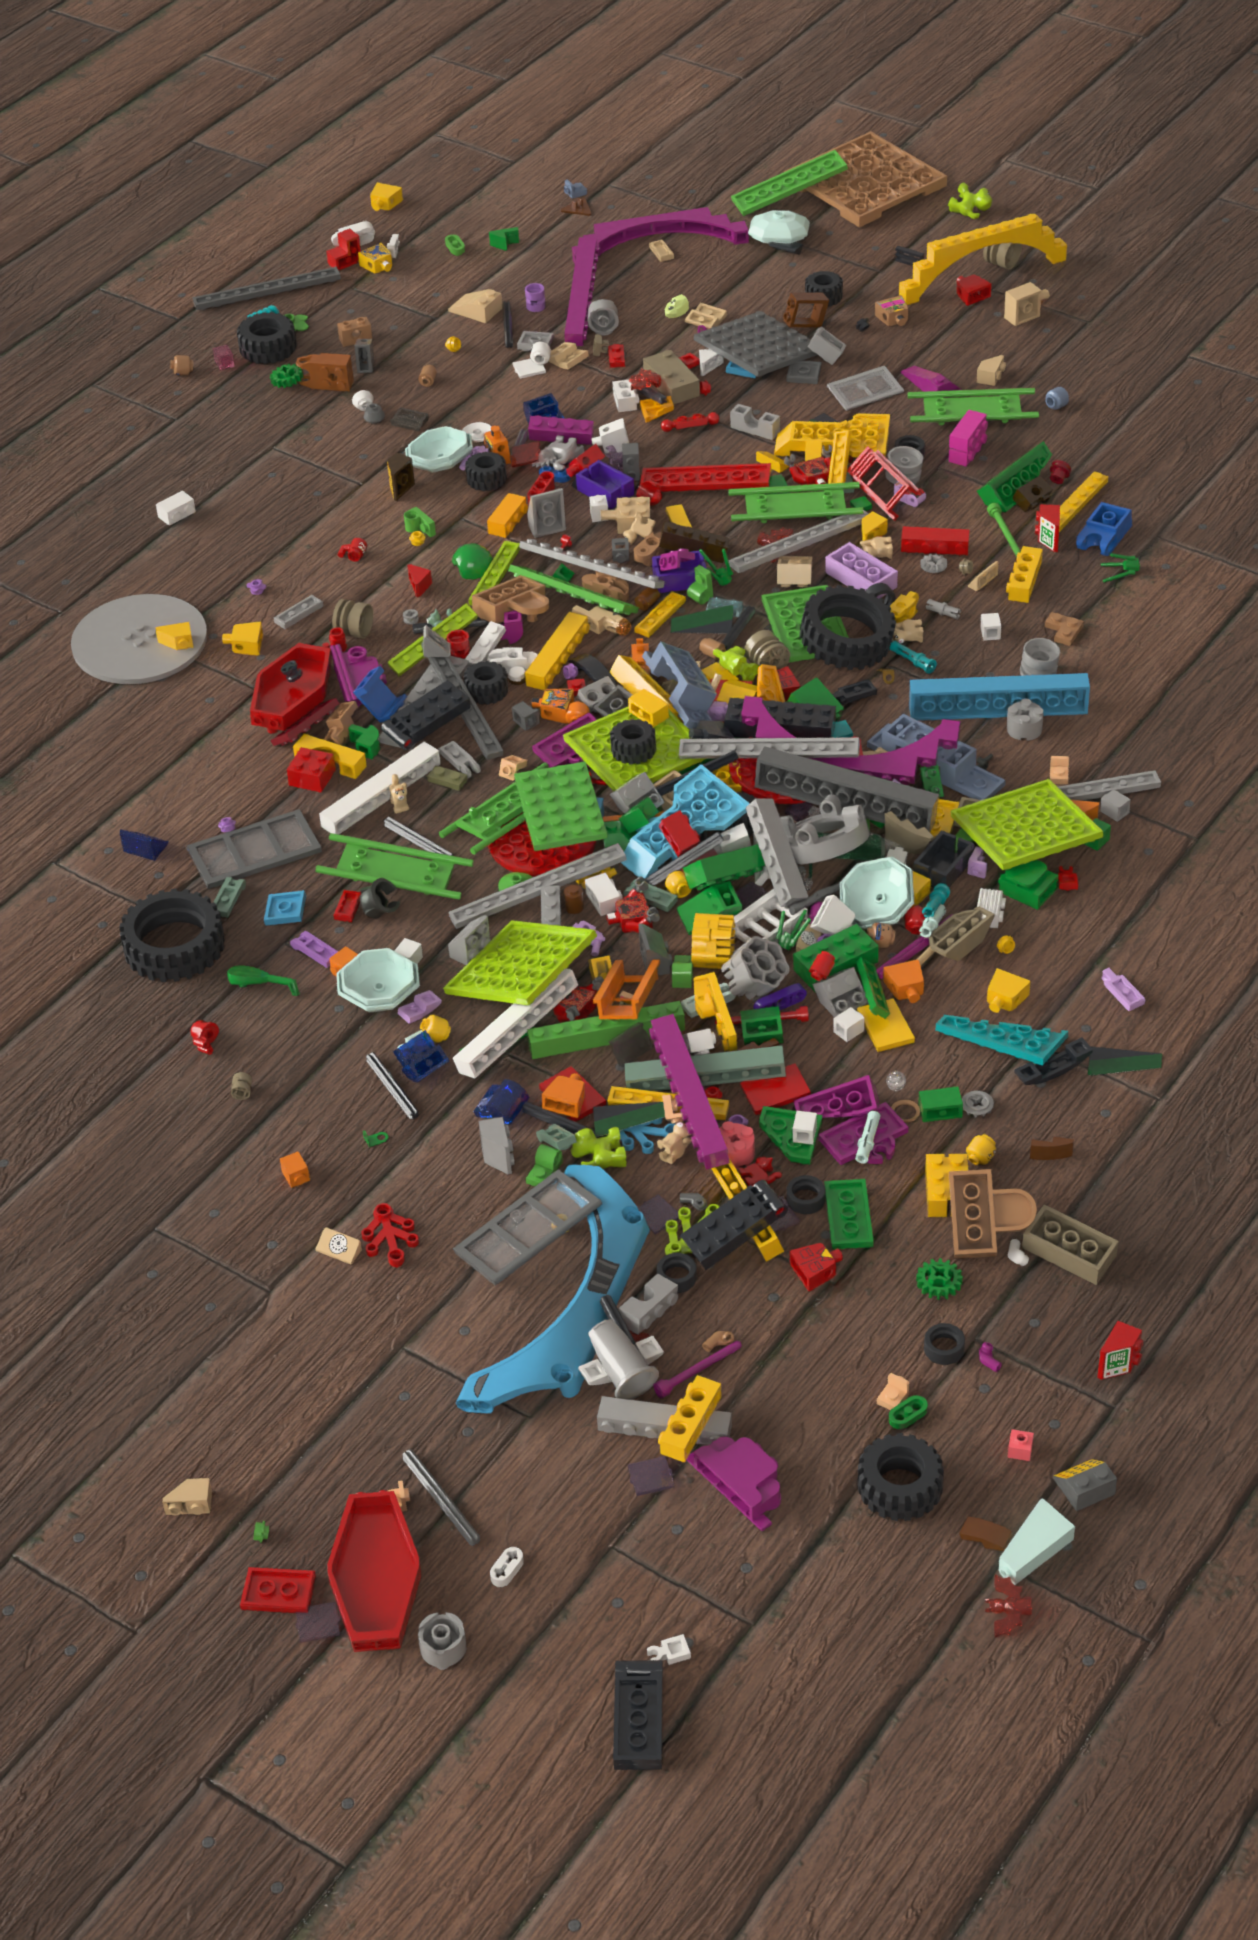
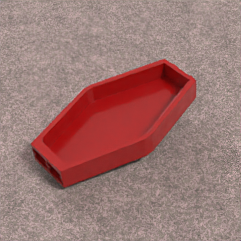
(281, 703)
(374, 1571)

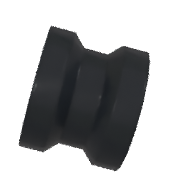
(291, 671)

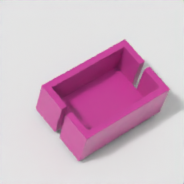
(968, 438)

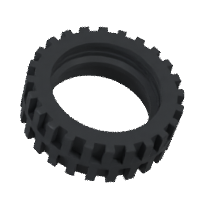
(843, 650)
(179, 960)

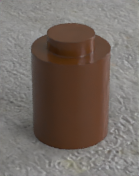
(647, 598)
(573, 899)

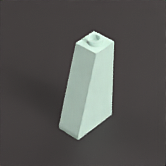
(1035, 1542)

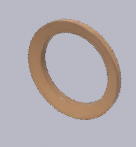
(907, 1102)

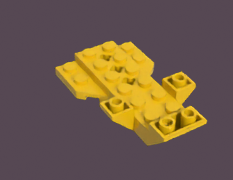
(866, 430)

